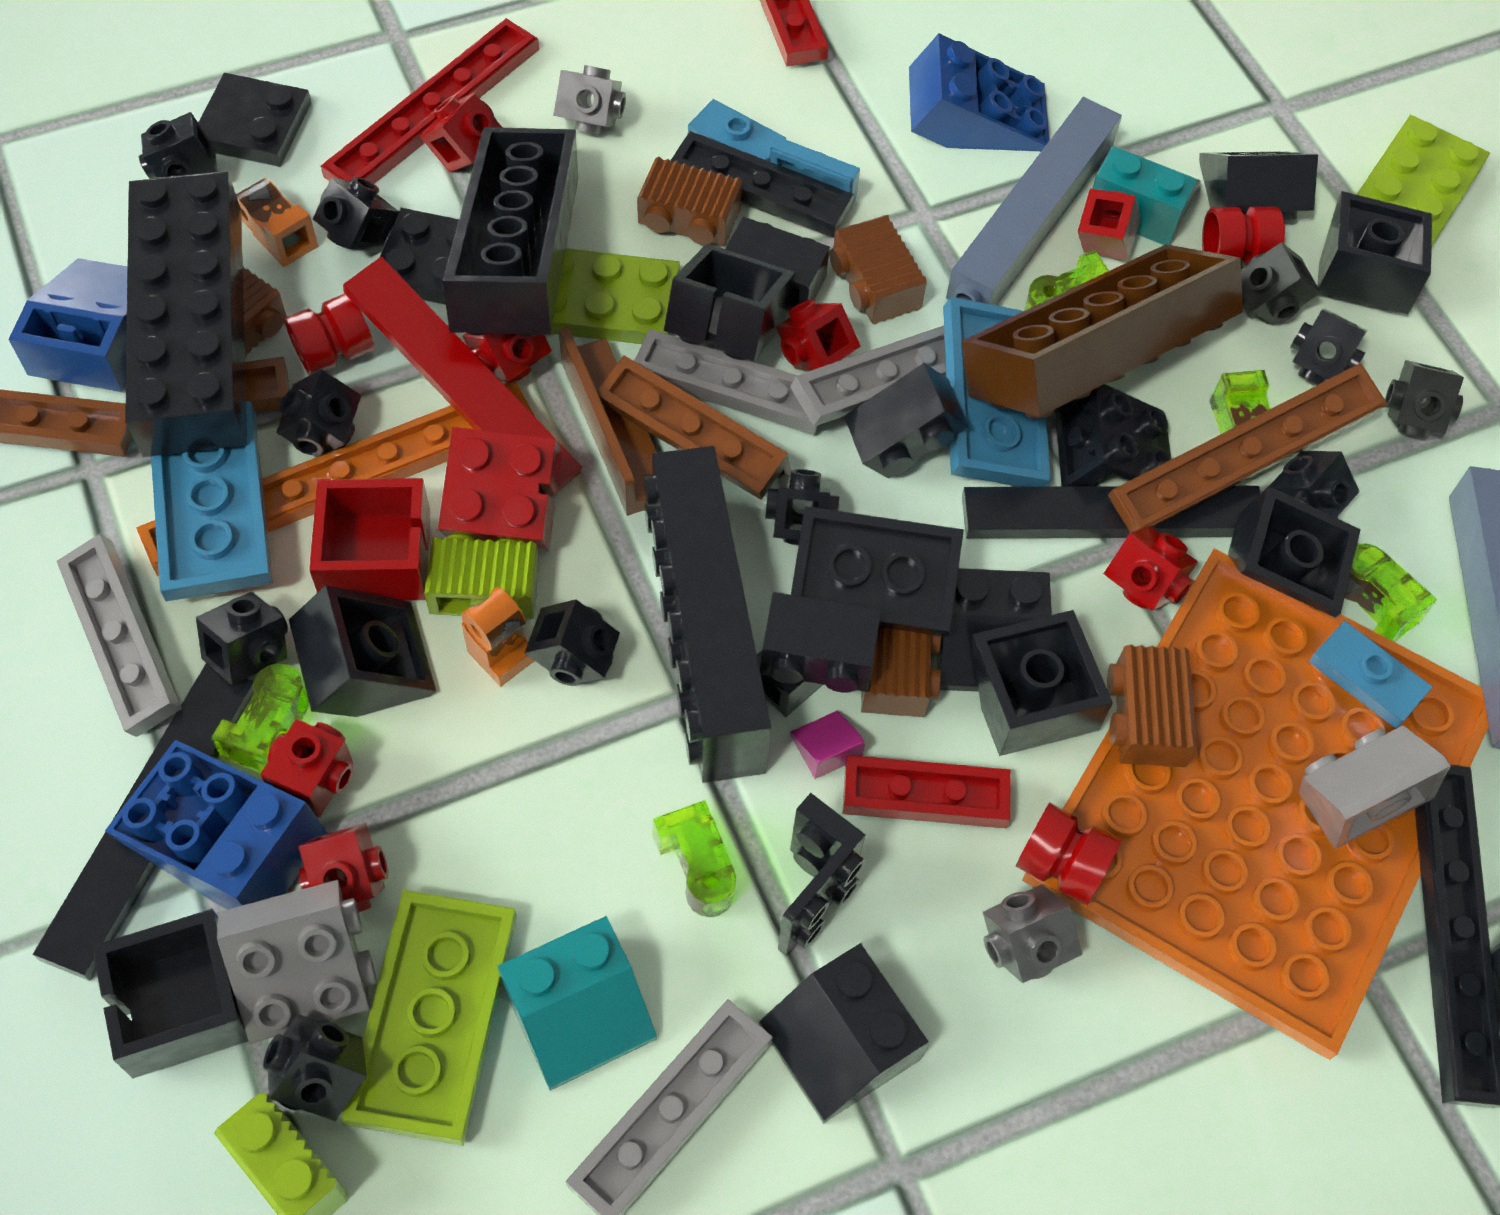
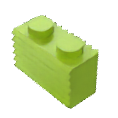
(468, 569)
(280, 1160)

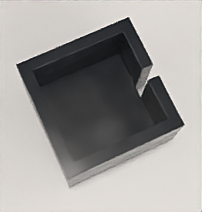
(728, 302)
(175, 993)

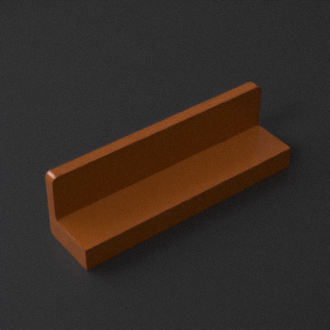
(690, 423)
(621, 443)

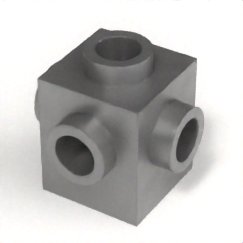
(575, 94)
(1031, 933)

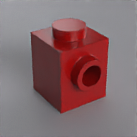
(1109, 223)

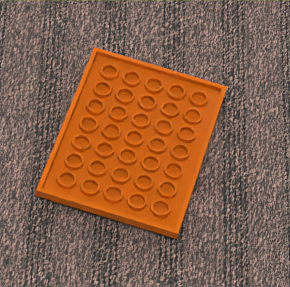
(1223, 855)

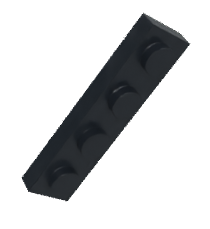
(770, 185)

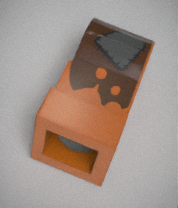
(273, 218)
(497, 636)

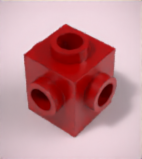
(458, 130)
(816, 335)
(508, 354)
(1152, 568)
(309, 764)
(349, 852)

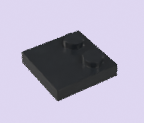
(254, 118)

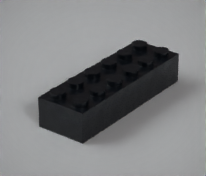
(512, 233)
(185, 315)
(706, 616)

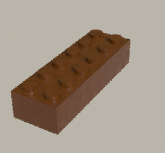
(1102, 329)

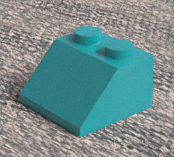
(1159, 190)
(577, 1002)

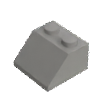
(1372, 784)

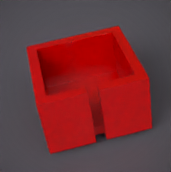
(496, 486)
(371, 536)

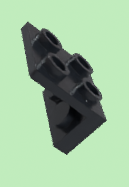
(1109, 436)
(831, 853)

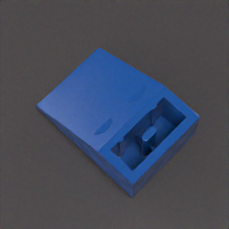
(975, 100)
(76, 327)
(216, 828)

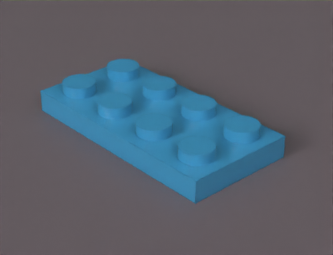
(999, 442)
(211, 519)

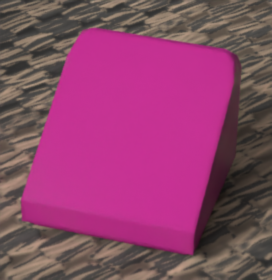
(827, 743)

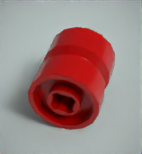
(1240, 234)
(329, 334)
(1069, 854)

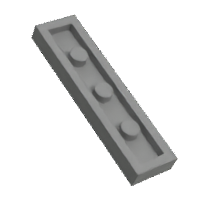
(724, 380)
(846, 384)
(118, 636)
(669, 1112)

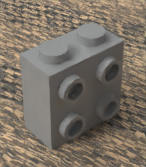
(295, 959)

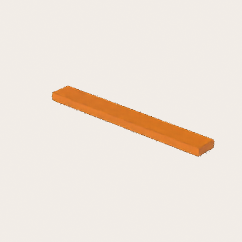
(386, 455)

